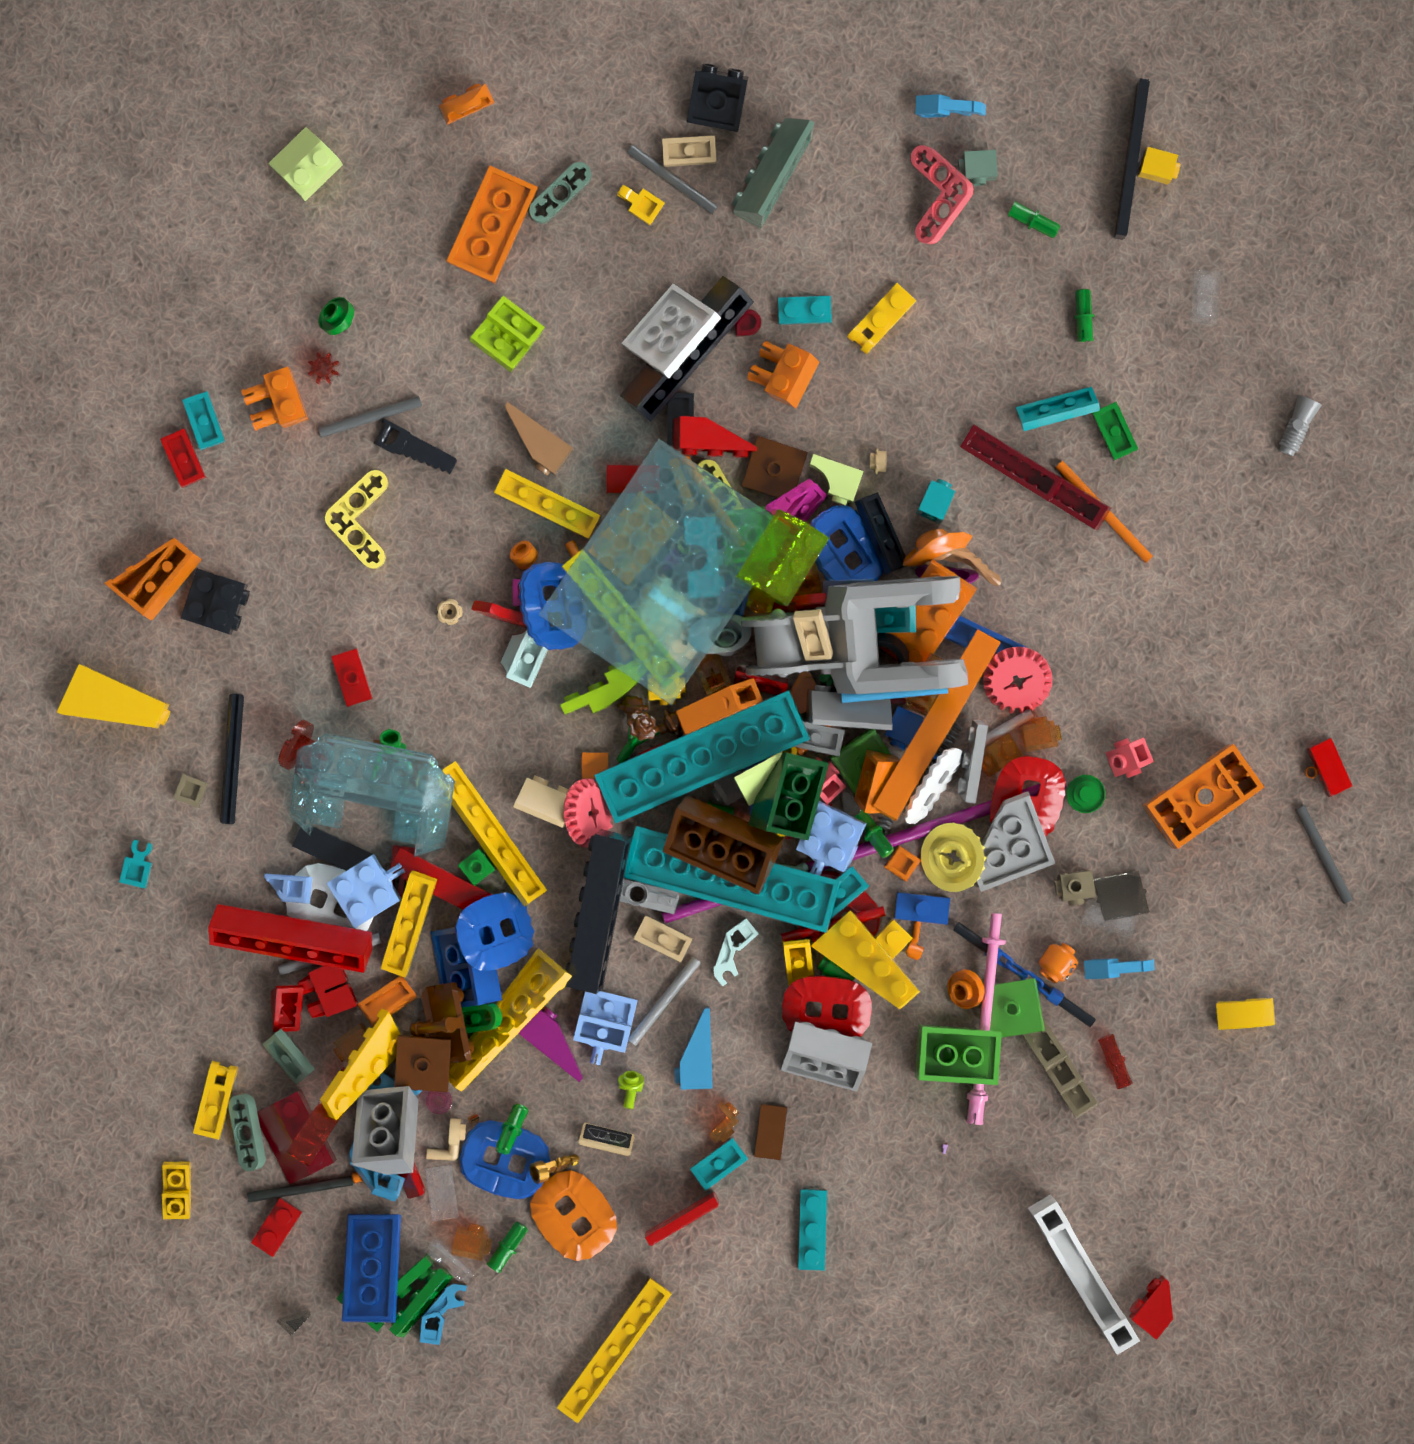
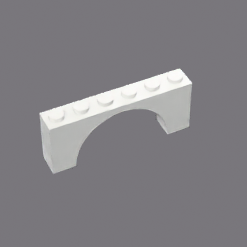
(1083, 1274)

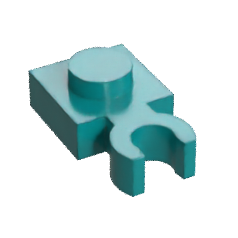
(136, 869)

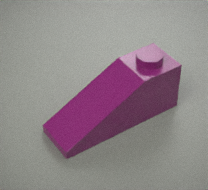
(549, 1038)

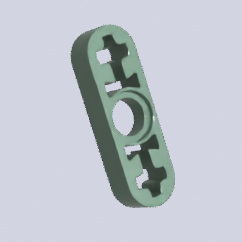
(560, 182)
(253, 1123)

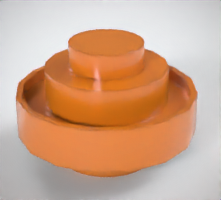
(965, 989)

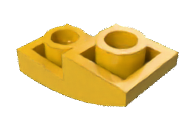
(1245, 1013)
(176, 1190)

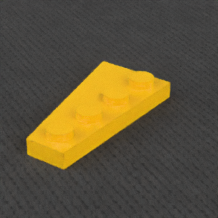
(861, 955)
(363, 1066)

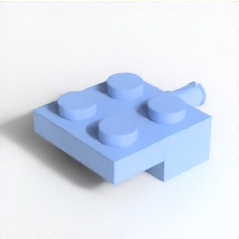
(832, 839)
(365, 890)
(605, 1022)

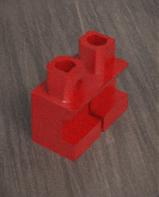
(332, 1001)

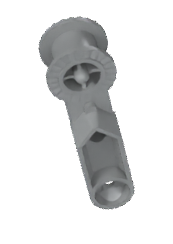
(853, 638)

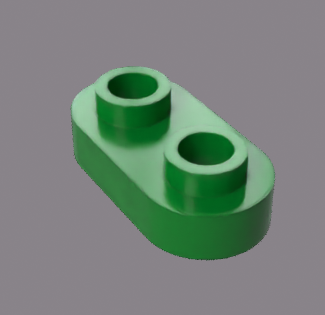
(483, 1017)

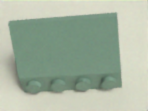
(774, 170)

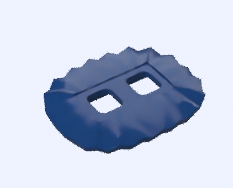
(831, 559)
(533, 601)
(502, 950)
(498, 1178)

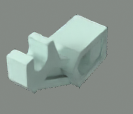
(725, 959)

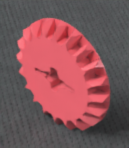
(1025, 664)
(580, 799)

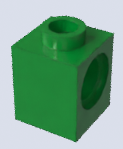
(477, 867)

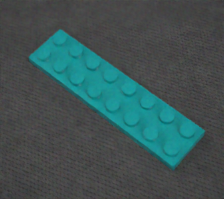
(702, 757)
(786, 895)

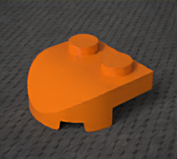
(460, 106)

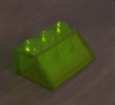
(782, 557)

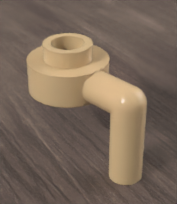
(456, 1133)

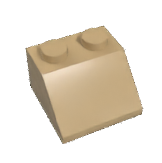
(542, 800)

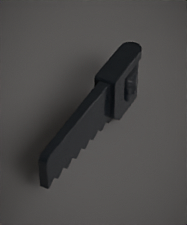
(414, 447)

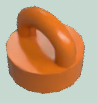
(523, 555)

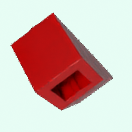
(704, 435)

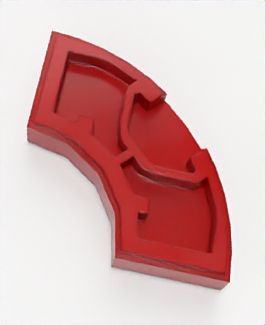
(803, 602)
(498, 612)

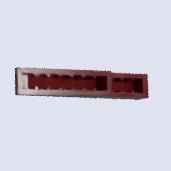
(1035, 477)

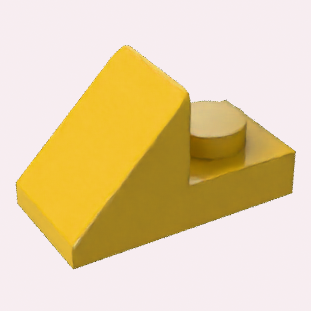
(798, 959)

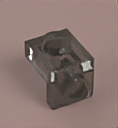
(727, 789)

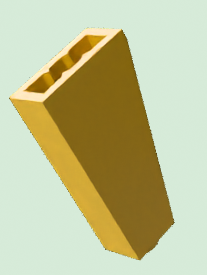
(106, 699)

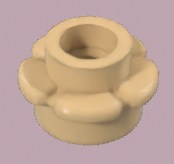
(878, 461)
(442, 611)

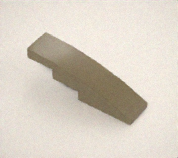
(1061, 1071)

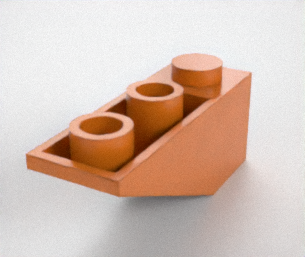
(719, 706)

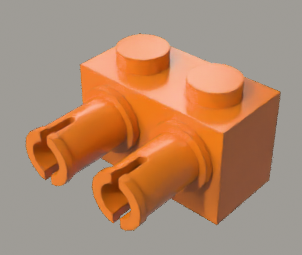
(790, 376)
(286, 399)

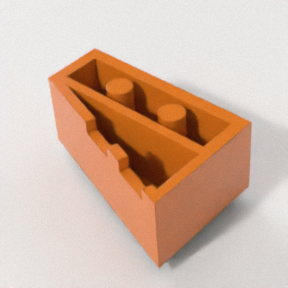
(155, 578)

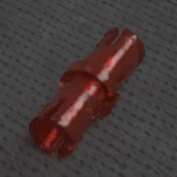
(1115, 1061)

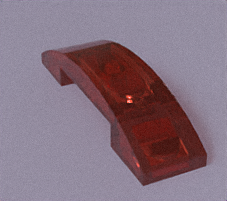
(313, 1135)

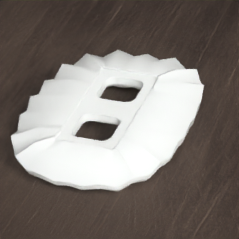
(932, 785)
(321, 876)

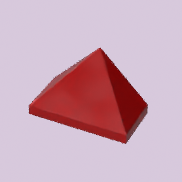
(286, 1007)

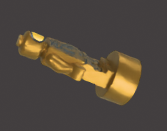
(540, 1171)

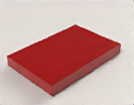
(682, 1219)

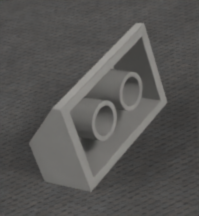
(826, 708)
(826, 1056)
(386, 1130)

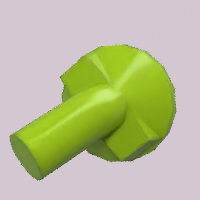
(631, 1085)

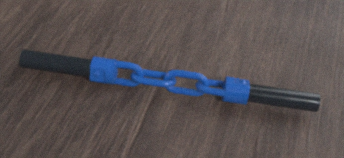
(1054, 995)

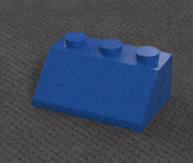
(477, 985)

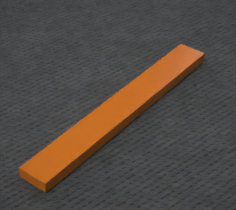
(934, 729)

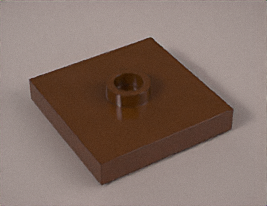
(774, 468)
(423, 1063)

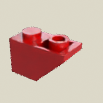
(1155, 1309)

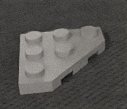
(1014, 843)

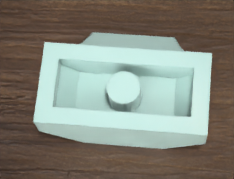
(523, 659)

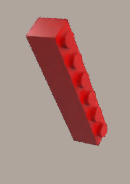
(290, 938)

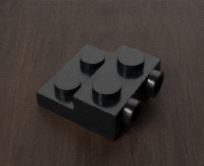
(717, 97)
(215, 602)

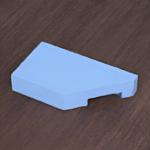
(291, 888)

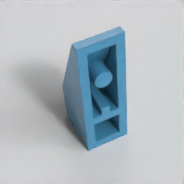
(696, 1061)

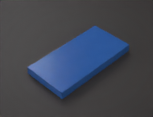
(371, 1268)

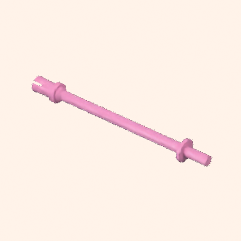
(977, 1095)

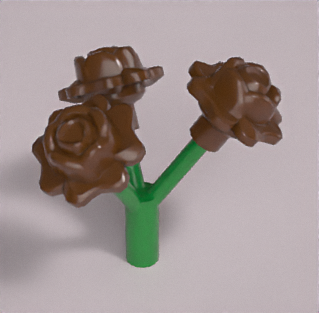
(642, 726)

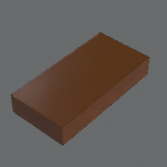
(770, 1131)

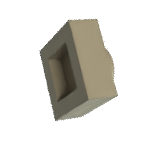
(191, 790)

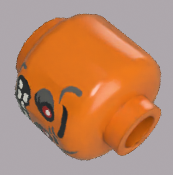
(1058, 962)

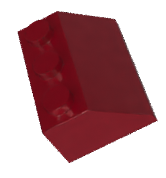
(281, 1125)

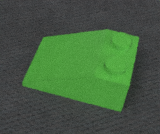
(957, 1055)

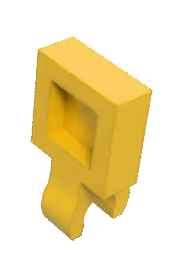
(644, 206)

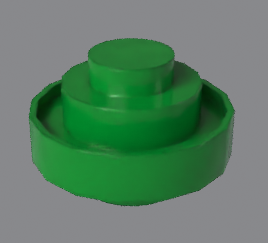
(336, 316)
(1085, 794)

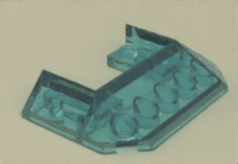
(373, 775)

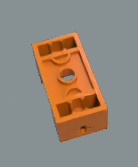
(1181, 814)

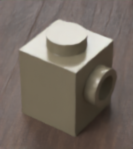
(1075, 887)

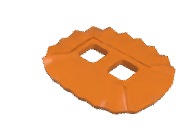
(588, 1203)

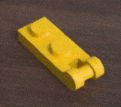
(882, 317)
(215, 1101)

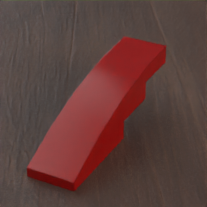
(448, 885)

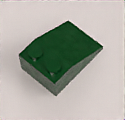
(790, 796)

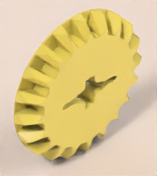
(939, 866)

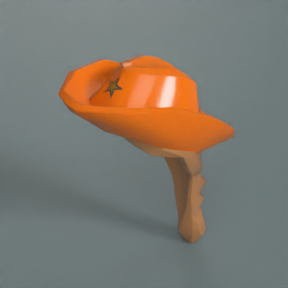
(951, 547)

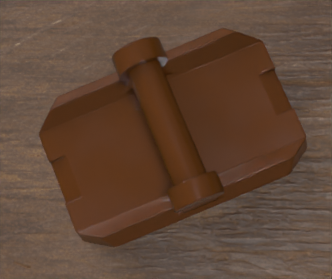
(445, 1019)

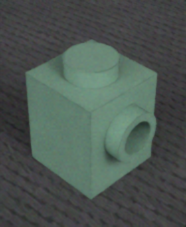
(979, 166)

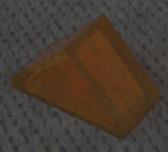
(713, 674)

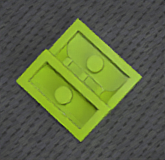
(507, 333)

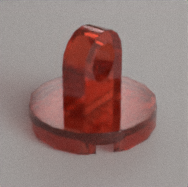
(302, 736)

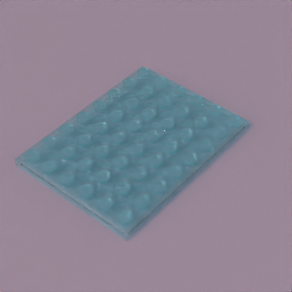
(660, 572)

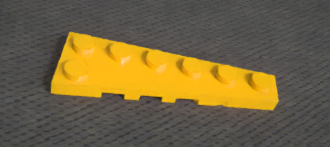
(519, 1004)

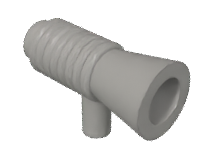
(1303, 413)

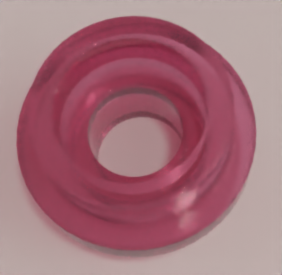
(439, 1109)

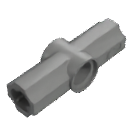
(655, 897)

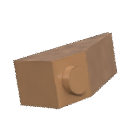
(543, 446)

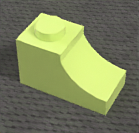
(841, 479)

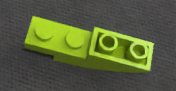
(600, 695)

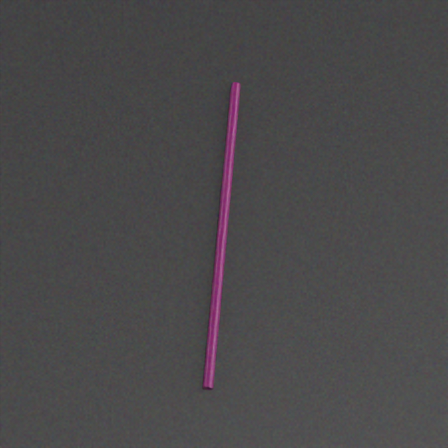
(867, 849)

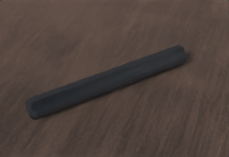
(232, 759)

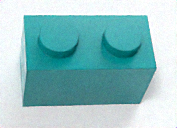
(936, 501)

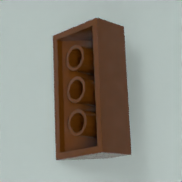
(722, 844)

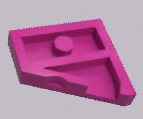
(799, 501)

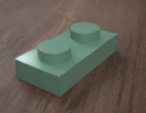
(288, 1056)

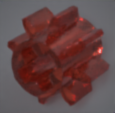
(331, 370)

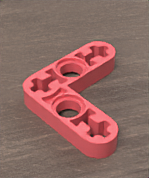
(949, 189)

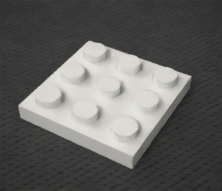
(671, 330)

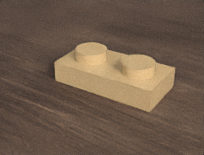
(689, 151)
(813, 635)
(663, 938)

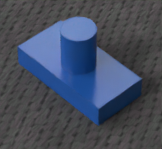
(922, 908)

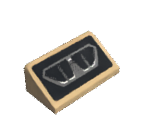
(606, 1139)

